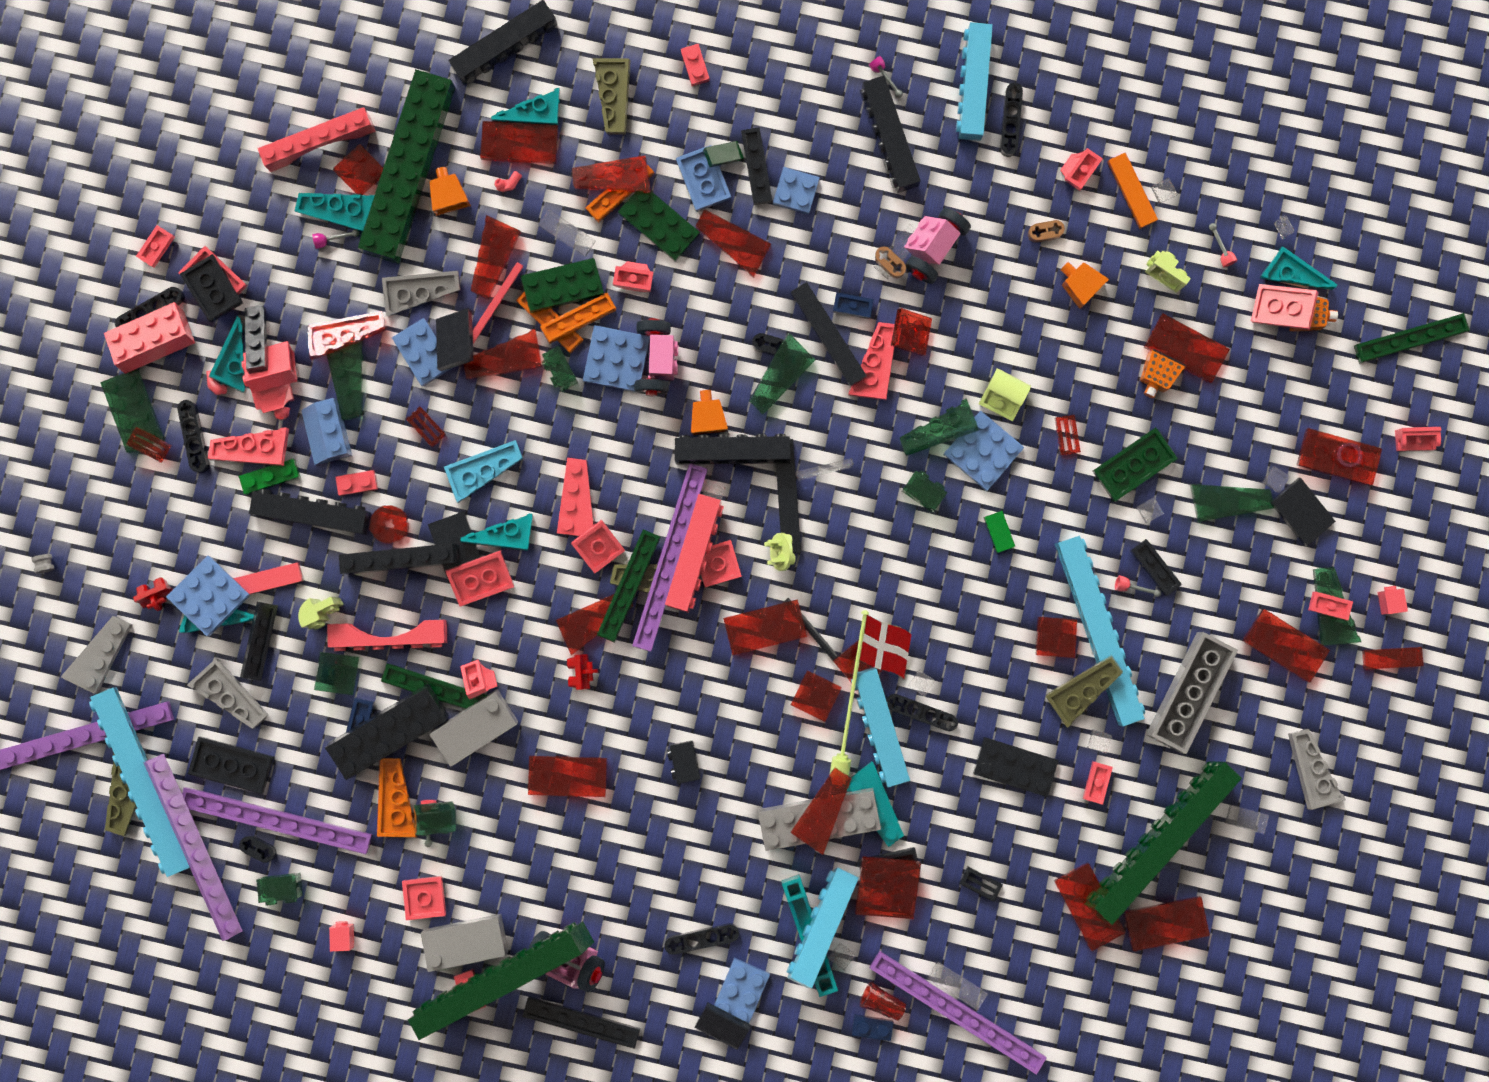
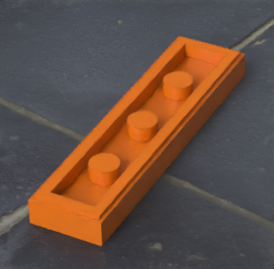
(1132, 190)
(608, 201)
(578, 318)
(569, 342)

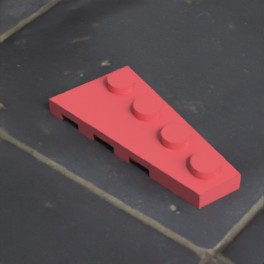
(876, 365)
(575, 507)

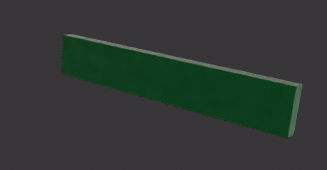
(1411, 338)
(628, 586)
(413, 681)

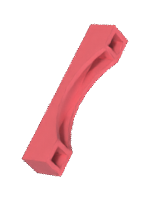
(345, 127)
(347, 635)

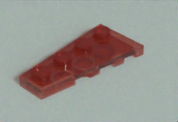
(622, 174)
(734, 241)
(494, 252)
(340, 333)
(512, 356)
(583, 624)

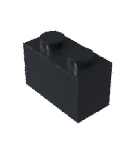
(684, 762)

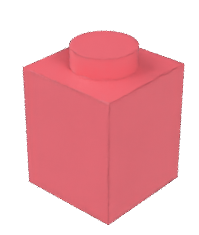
(1392, 600)
(341, 936)

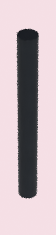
(817, 637)

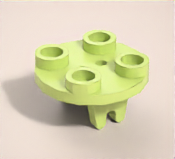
(781, 551)

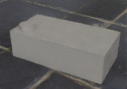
(473, 727)
(464, 942)

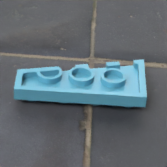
(476, 471)

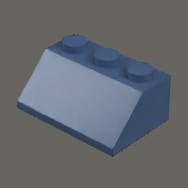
(326, 431)

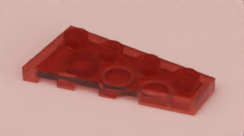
(821, 814)

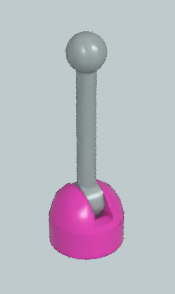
(878, 66)
(321, 240)

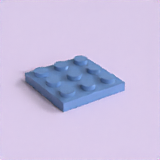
(616, 358)
(984, 452)
(208, 595)

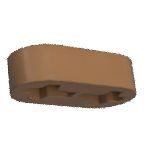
(1045, 226)
(893, 258)

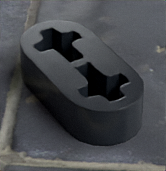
(767, 339)
(259, 844)

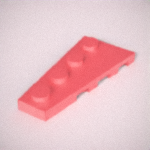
(257, 448)

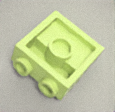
(1162, 268)

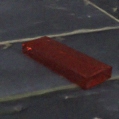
(1392, 658)

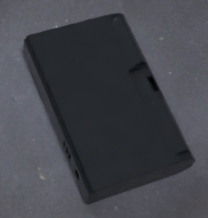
(722, 1026)

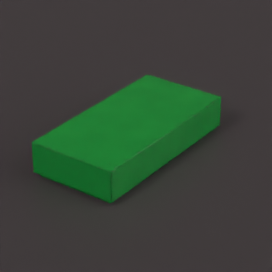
(999, 531)

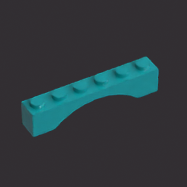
(801, 913)

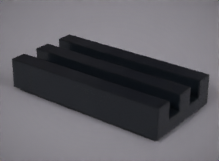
(966, 876)

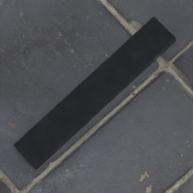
(828, 334)
(788, 500)
(581, 1022)

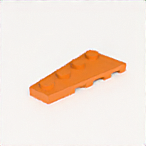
(394, 806)

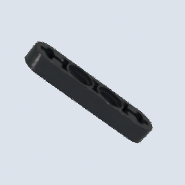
(1008, 119)
(148, 305)
(189, 437)
(922, 709)
(701, 936)

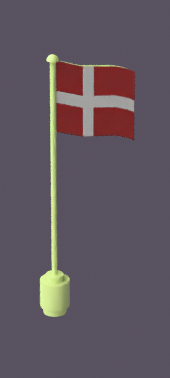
(882, 648)

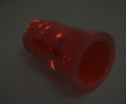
(882, 1002)

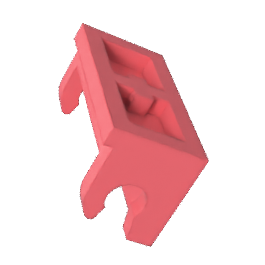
(1418, 438)

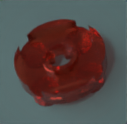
(378, 526)

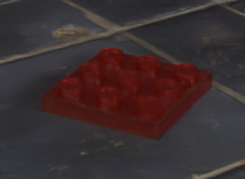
(887, 887)

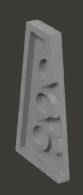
(413, 290)
(97, 658)
(227, 692)
(1313, 771)

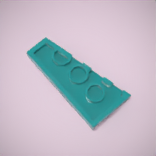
(336, 208)
(869, 778)

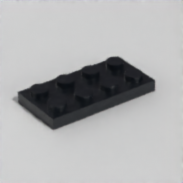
(1015, 766)

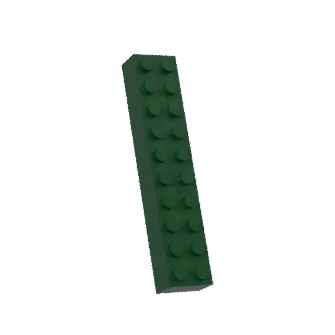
(406, 166)
(1162, 841)
(500, 979)

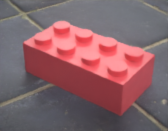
(149, 338)

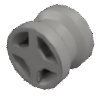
(43, 563)

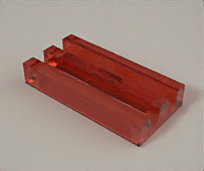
(415, 415)
(1074, 433)
(131, 443)

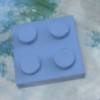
(796, 190)

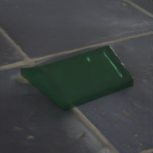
(336, 673)

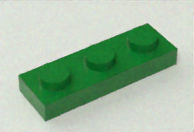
(269, 476)

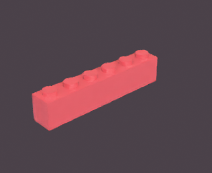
(693, 553)

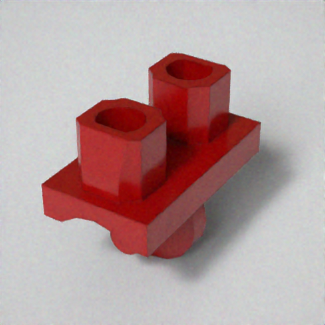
(153, 597)
(583, 672)

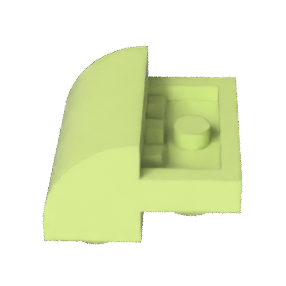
(1004, 394)
(314, 612)

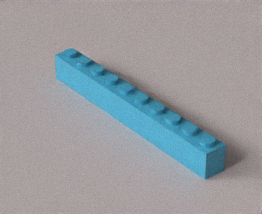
(1099, 628)
(130, 758)

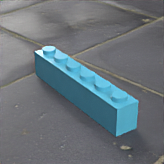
(975, 81)
(881, 728)
(822, 927)

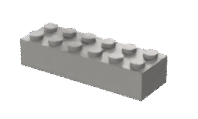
(1192, 692)
(856, 816)

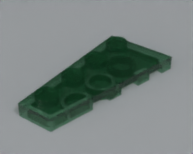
(785, 368)
(347, 379)
(949, 426)
(1224, 501)
(1332, 629)

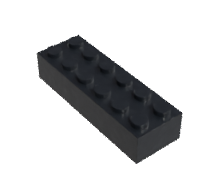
(387, 731)

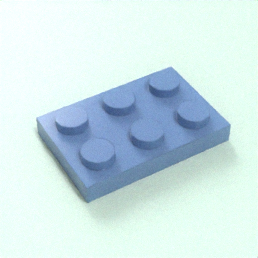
(703, 182)
(420, 351)
(742, 989)

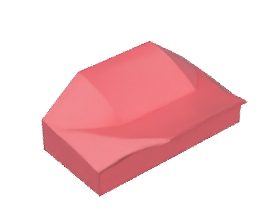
(1080, 168)
(633, 277)
(273, 398)
(477, 679)

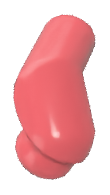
(508, 185)
(215, 386)

